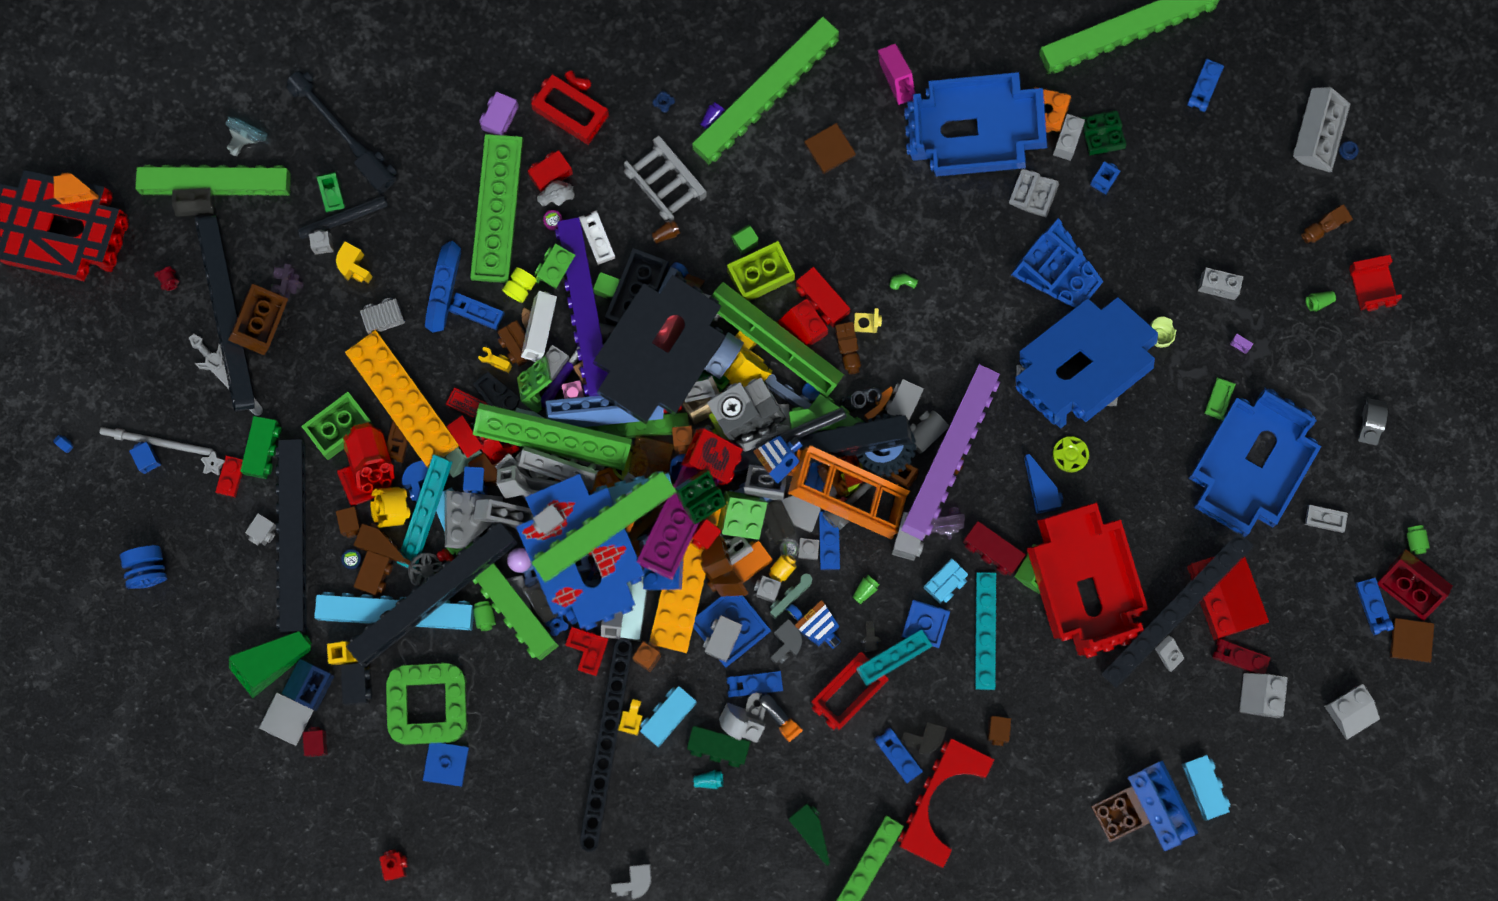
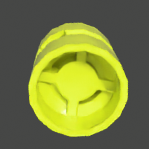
(519, 285)

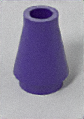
(712, 114)

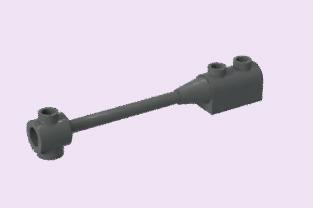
(925, 433)

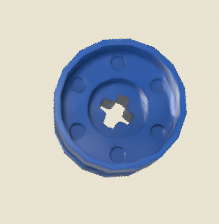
(144, 571)

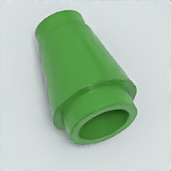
(1317, 301)
(865, 589)

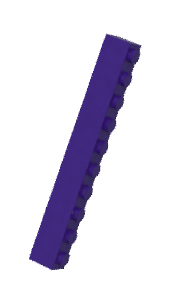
(583, 304)

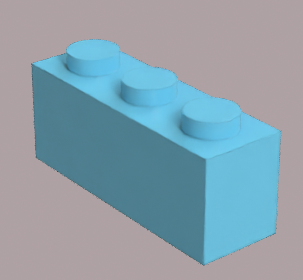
(667, 716)
(1206, 787)

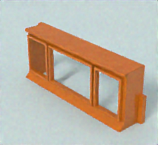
(842, 509)

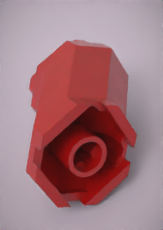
(368, 457)

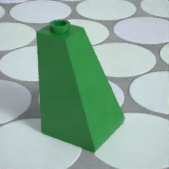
(267, 662)

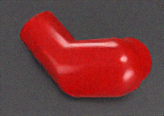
(577, 83)
(445, 555)

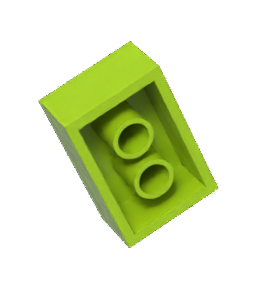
(761, 272)

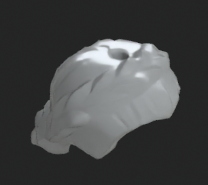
(556, 192)

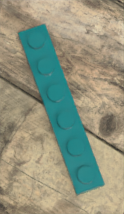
(426, 507)
(985, 631)

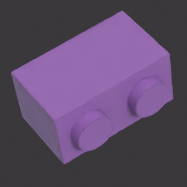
(499, 114)

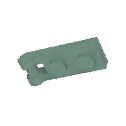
(791, 595)

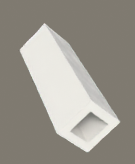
(538, 326)

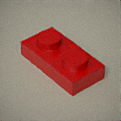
(230, 477)

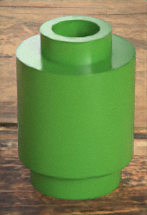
(1417, 539)
(484, 616)

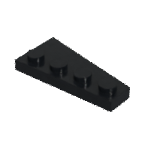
(498, 394)

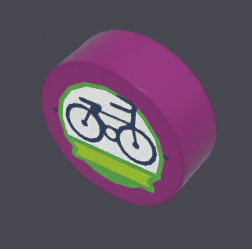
(551, 218)

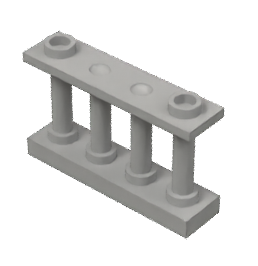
(672, 162)
(559, 468)

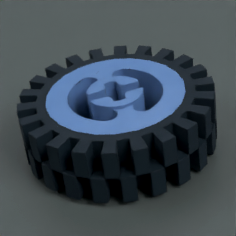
(892, 458)

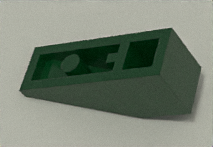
(809, 827)

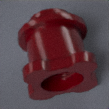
(167, 278)

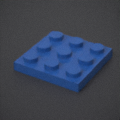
(740, 611)

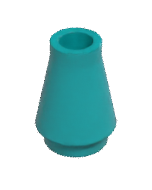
(710, 780)

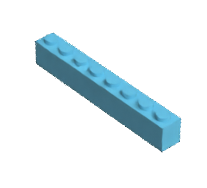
(368, 610)

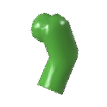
(902, 279)

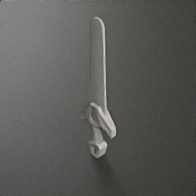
(215, 363)

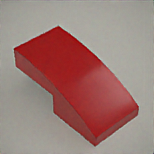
(464, 436)

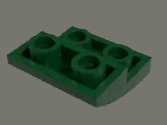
(1103, 133)
(700, 496)

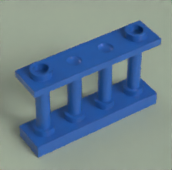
(1163, 805)

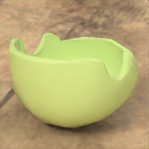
(1165, 331)

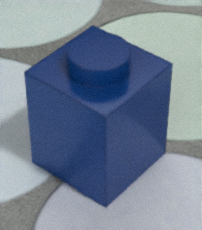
(144, 457)

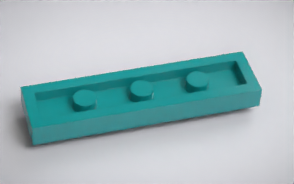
(894, 657)

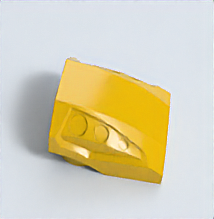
(745, 369)

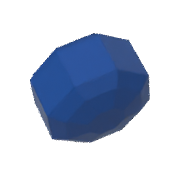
(63, 443)

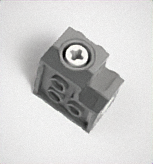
(745, 409)

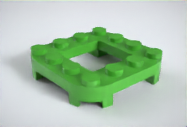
(397, 704)

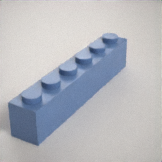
(591, 412)

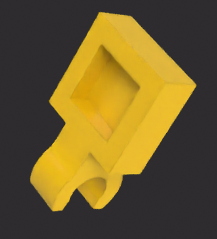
(500, 362)
(630, 720)

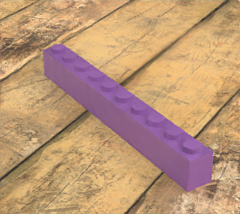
(950, 453)

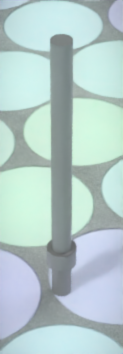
(120, 434)

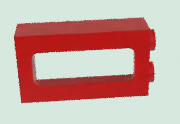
(583, 133)
(820, 700)

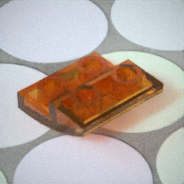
(650, 456)

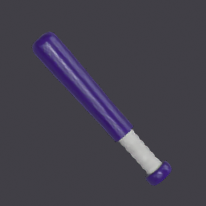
(560, 379)

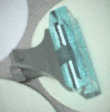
(242, 134)

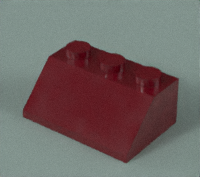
(1415, 585)

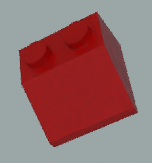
(804, 323)

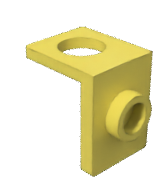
(874, 321)

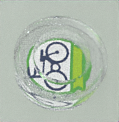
(789, 547)

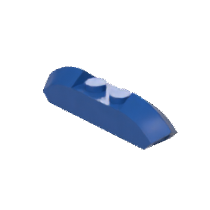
(442, 287)

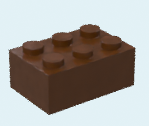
(258, 319)

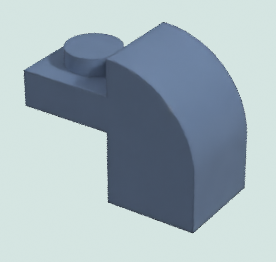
(724, 355)

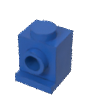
(1102, 184)

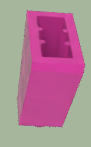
(897, 73)

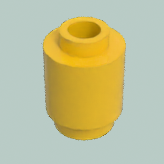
(782, 568)

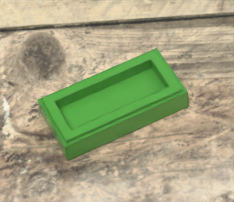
(1219, 398)

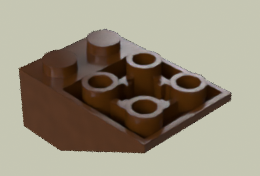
(1120, 814)

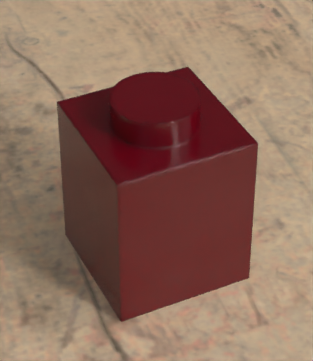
(315, 742)

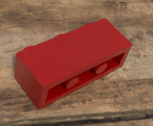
(822, 297)

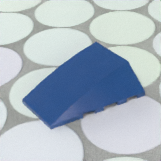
(1058, 267)

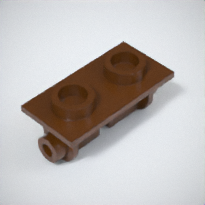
(839, 487)

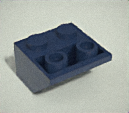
(307, 685)

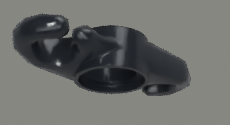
(867, 395)

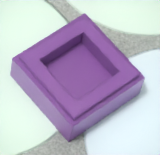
(1241, 343)

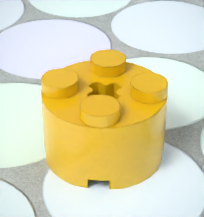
(389, 506)

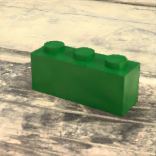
(260, 447)

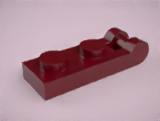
(1241, 657)

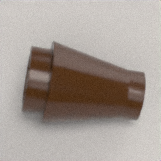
(666, 231)

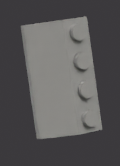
(1321, 129)

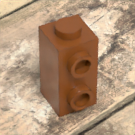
(682, 438)
(647, 656)

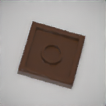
(830, 148)
(1412, 640)

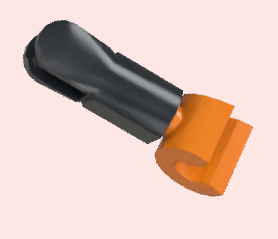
(788, 726)

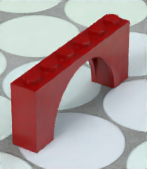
(919, 836)

